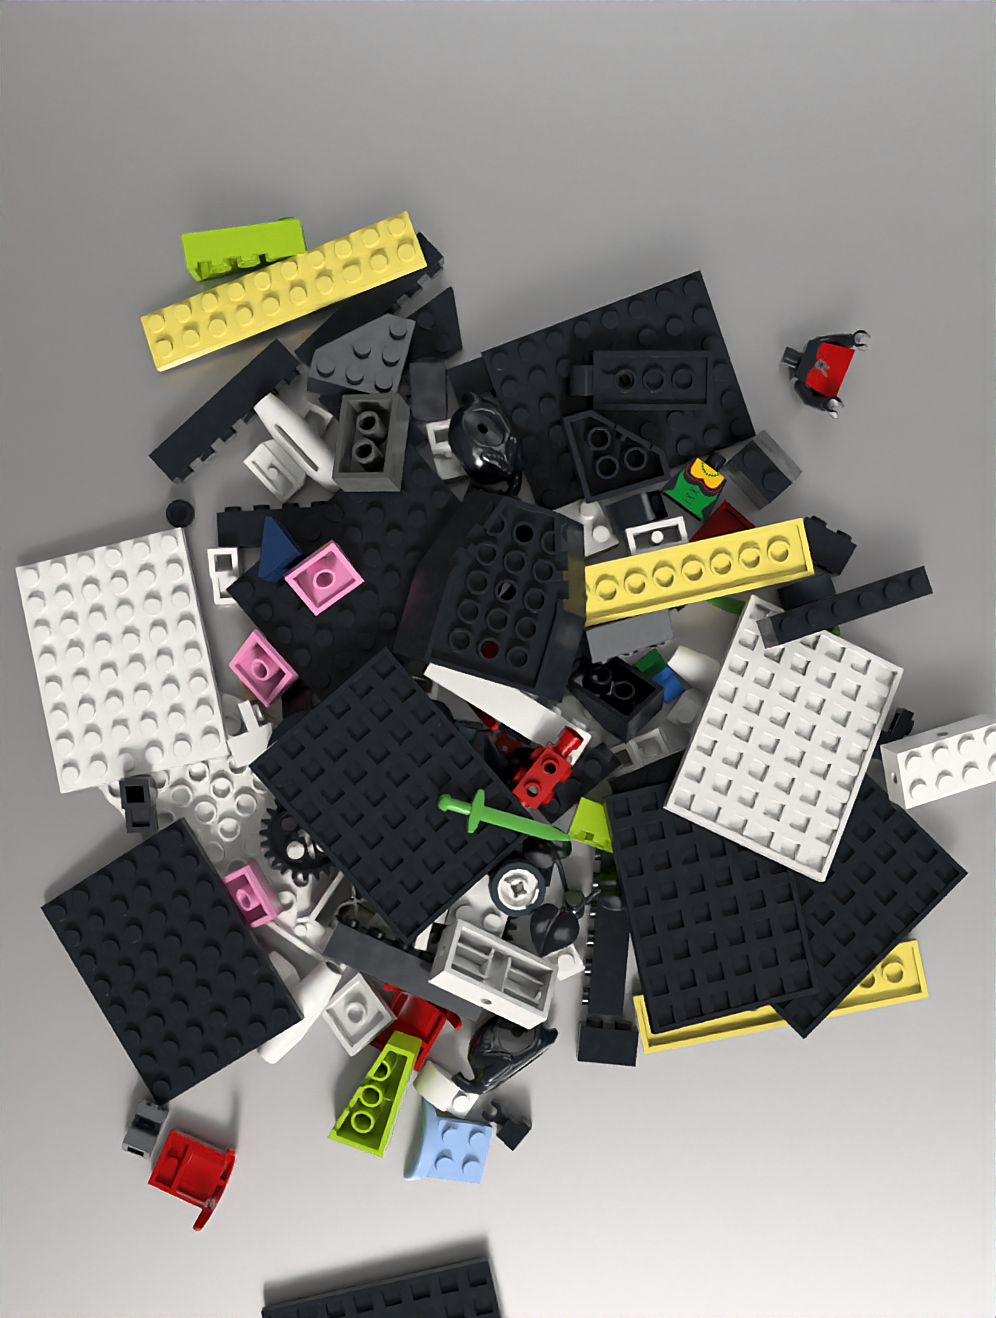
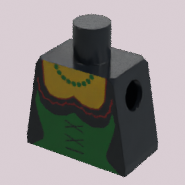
(697, 486)

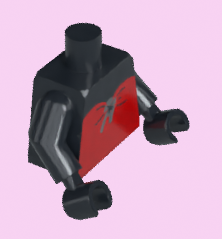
(822, 368)

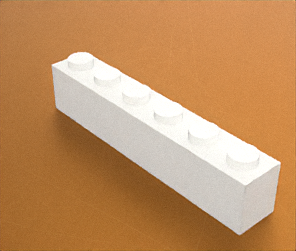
(510, 707)

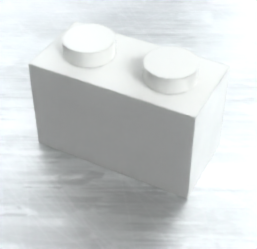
(655, 536)

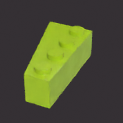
(241, 248)
(590, 825)
(375, 1106)

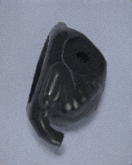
(486, 443)
(501, 1051)

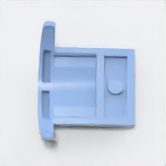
(450, 1148)

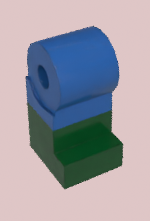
(657, 669)

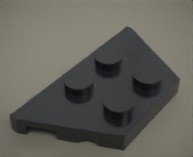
(436, 329)

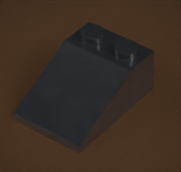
(616, 695)

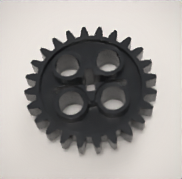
(282, 840)

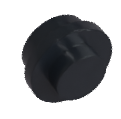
(180, 513)

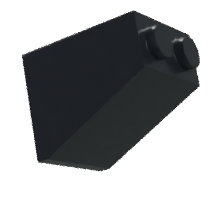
(762, 470)

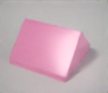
(323, 577)
(263, 669)
(253, 894)

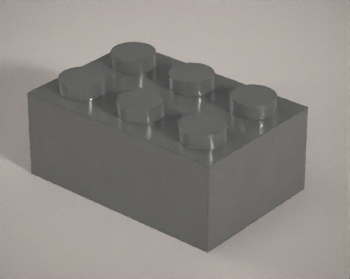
(371, 442)

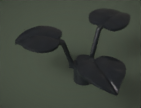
(558, 928)

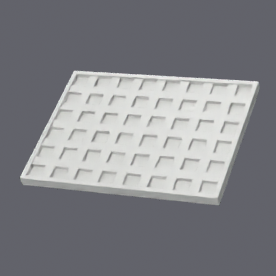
(122, 660)
(784, 742)

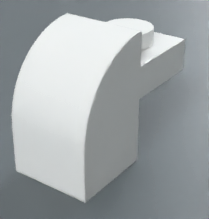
(255, 741)

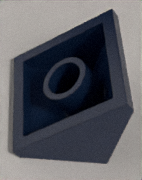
(278, 551)

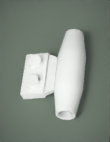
(291, 454)
(700, 674)
(311, 997)

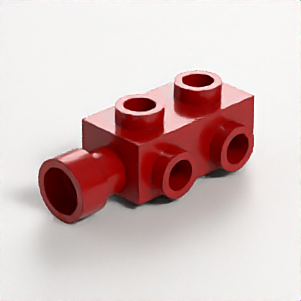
(539, 775)

